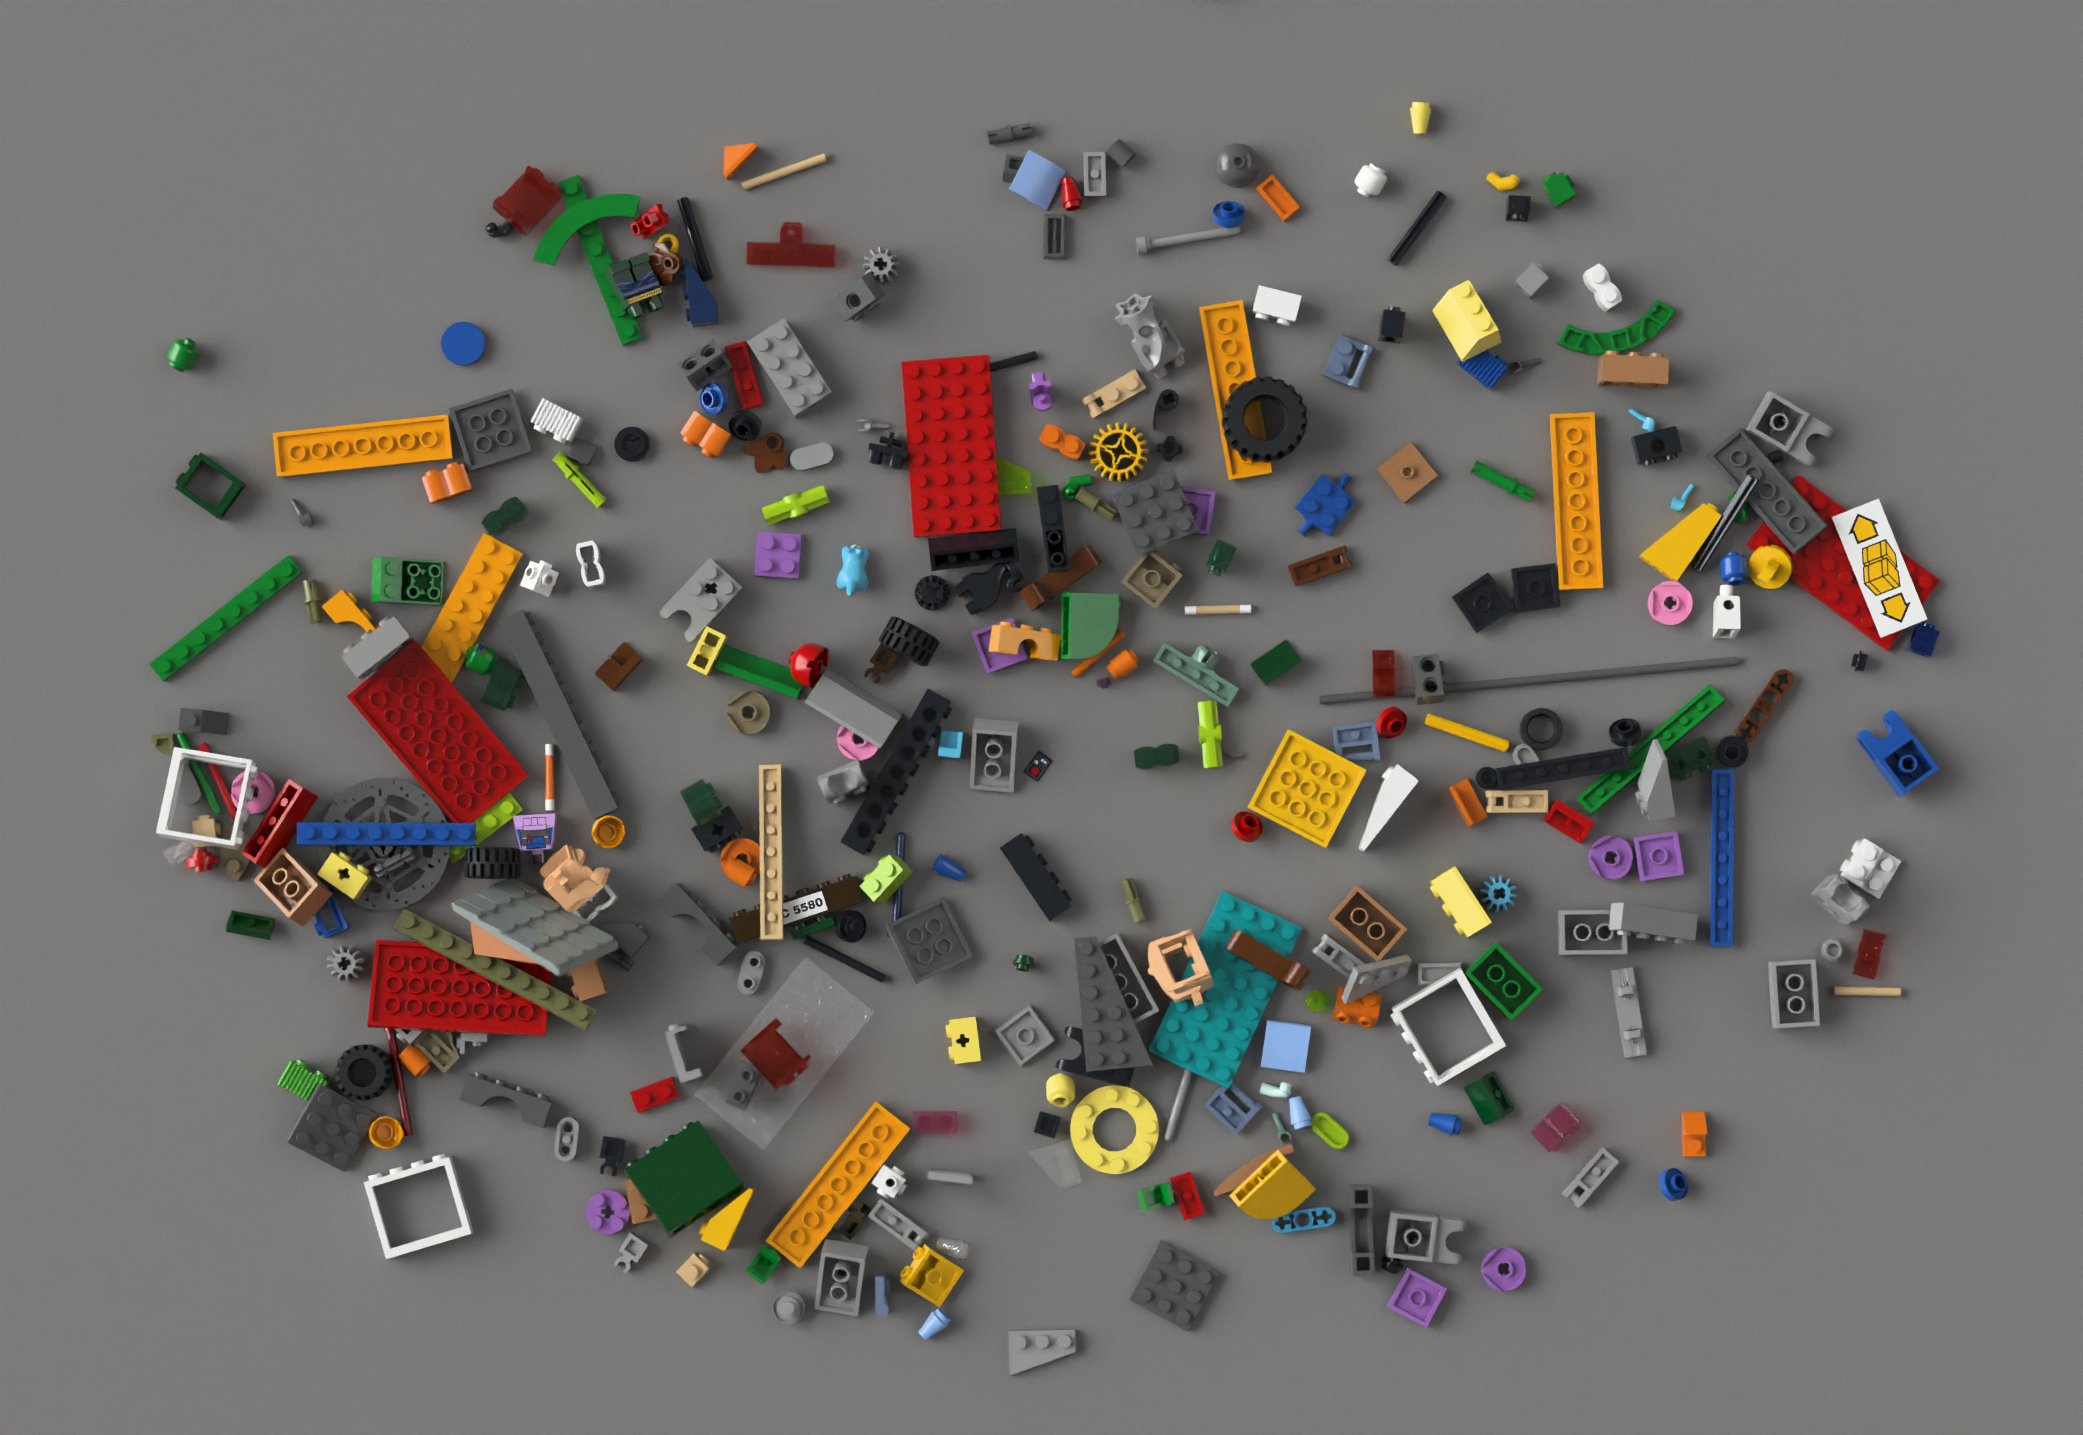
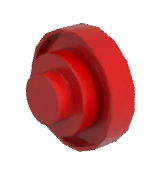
(1391, 722)
(1246, 826)
(201, 860)

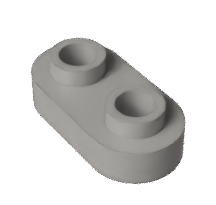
(750, 972)
(566, 1138)

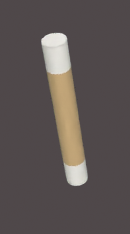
(1217, 609)

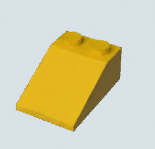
(722, 1226)

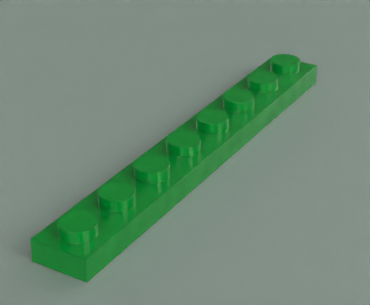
(599, 261)
(226, 618)
(1667, 735)

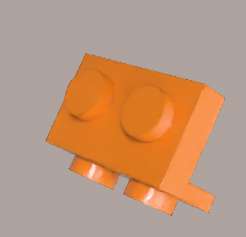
(1361, 1011)

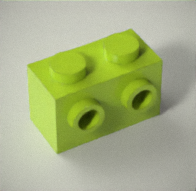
(886, 878)

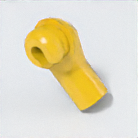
(1504, 183)

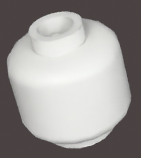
(1371, 180)

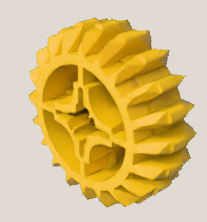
(1109, 448)

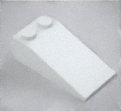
(1392, 792)

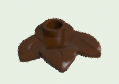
(665, 263)
(765, 455)

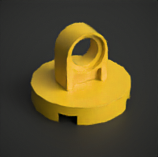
(1770, 567)

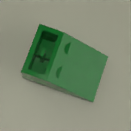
(407, 581)

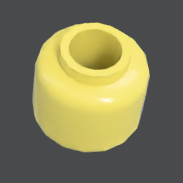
(1060, 1090)

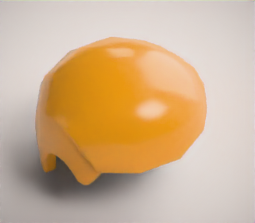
(608, 831)
(386, 1133)

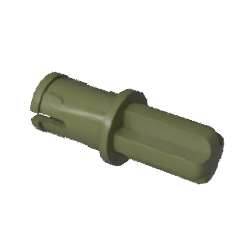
(1096, 504)
(312, 601)
(1133, 900)

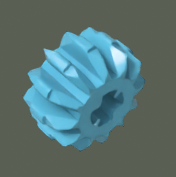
(1499, 901)

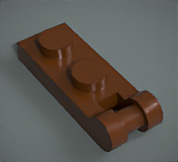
(1319, 566)

